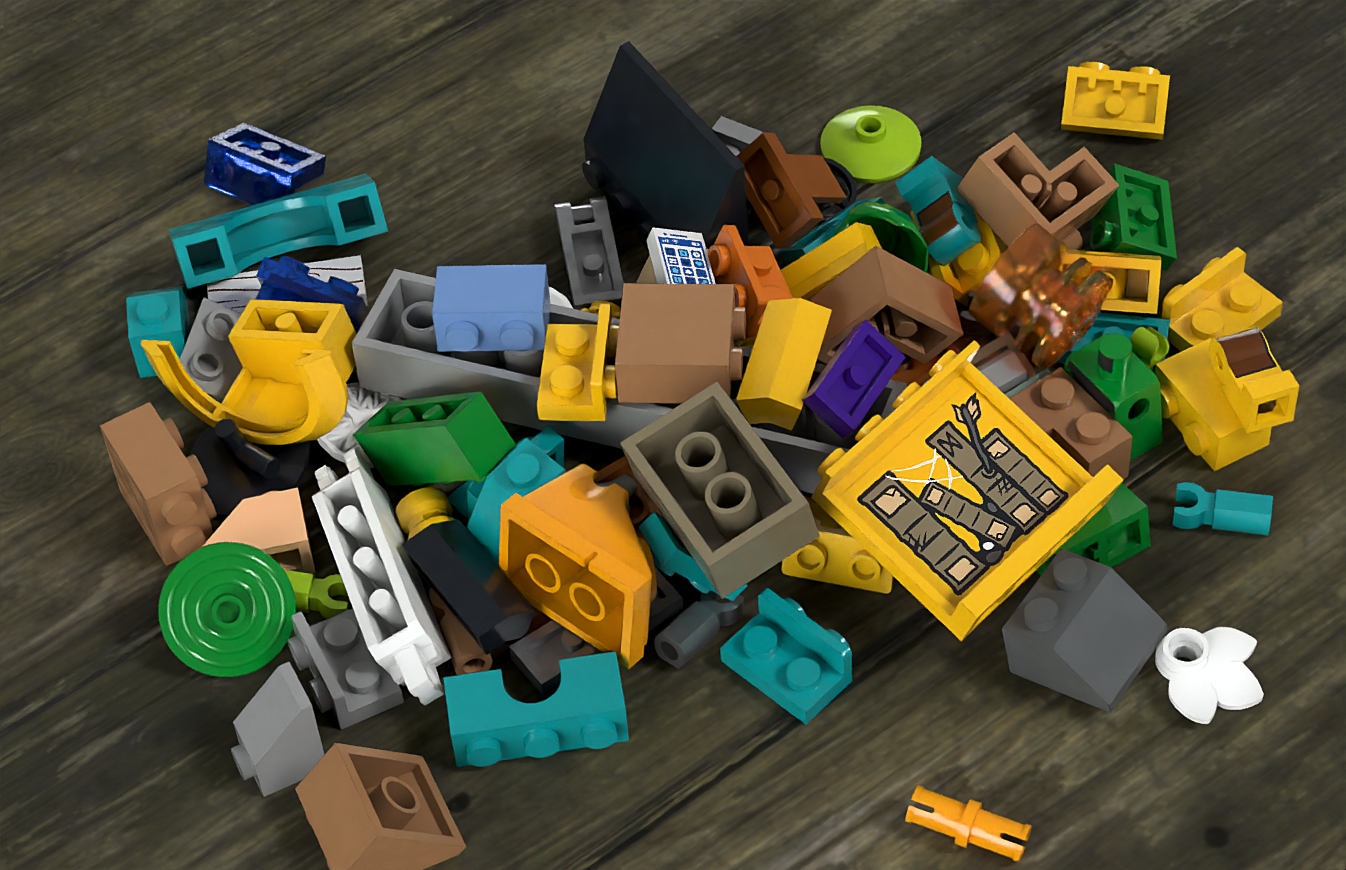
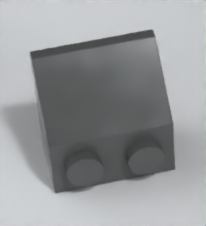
(1082, 632)

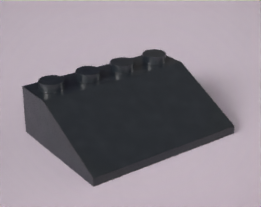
(660, 157)

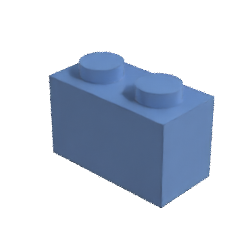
(491, 307)

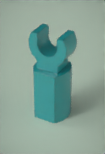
(1222, 510)

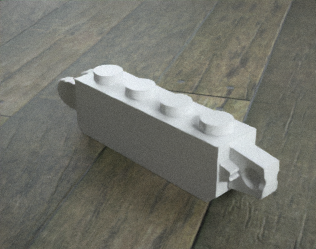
(380, 578)

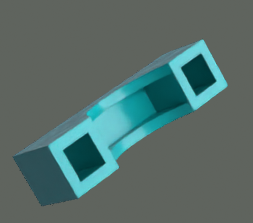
(310, 218)

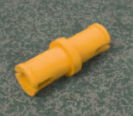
(968, 823)

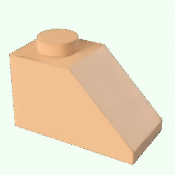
(272, 524)

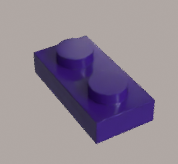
(853, 379)

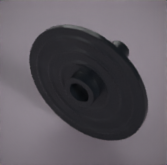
(244, 468)

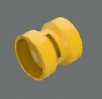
(423, 508)

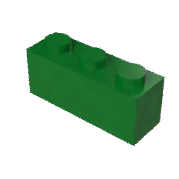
(435, 440)

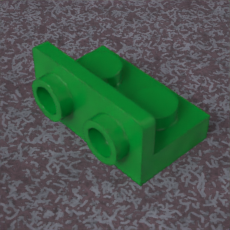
(1136, 217)

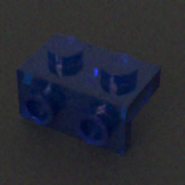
(290, 282)

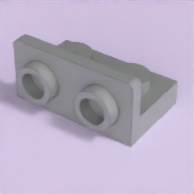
(343, 669)

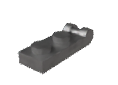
(590, 253)

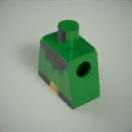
(1122, 387)

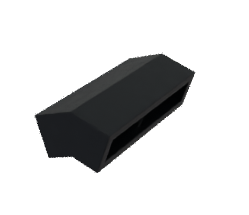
(470, 584)

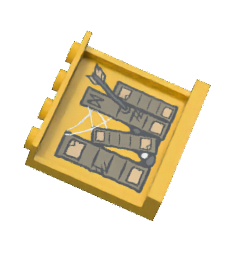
(959, 493)

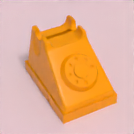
(581, 561)

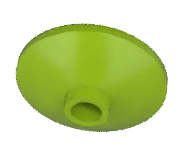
(872, 143)

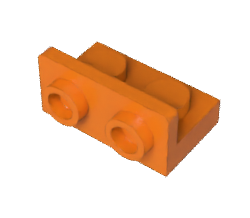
(751, 271)

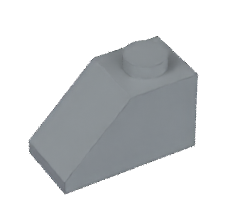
(277, 734)

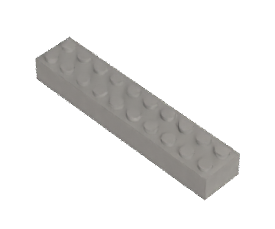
(401, 358)

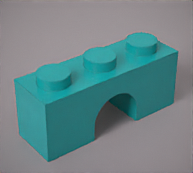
(495, 727)

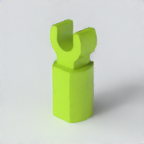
(317, 593)

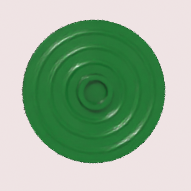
(226, 609)

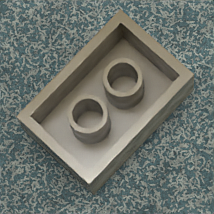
(720, 489)

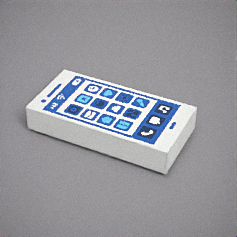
(679, 257)

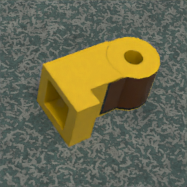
(1252, 378)

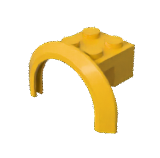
(290, 375)

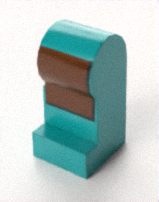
(940, 210)

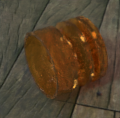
(1049, 302)

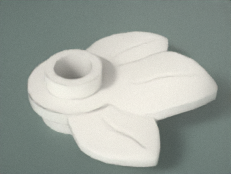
(1214, 674)

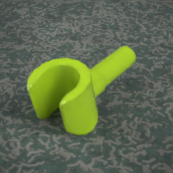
(1149, 346)

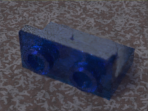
(258, 164)

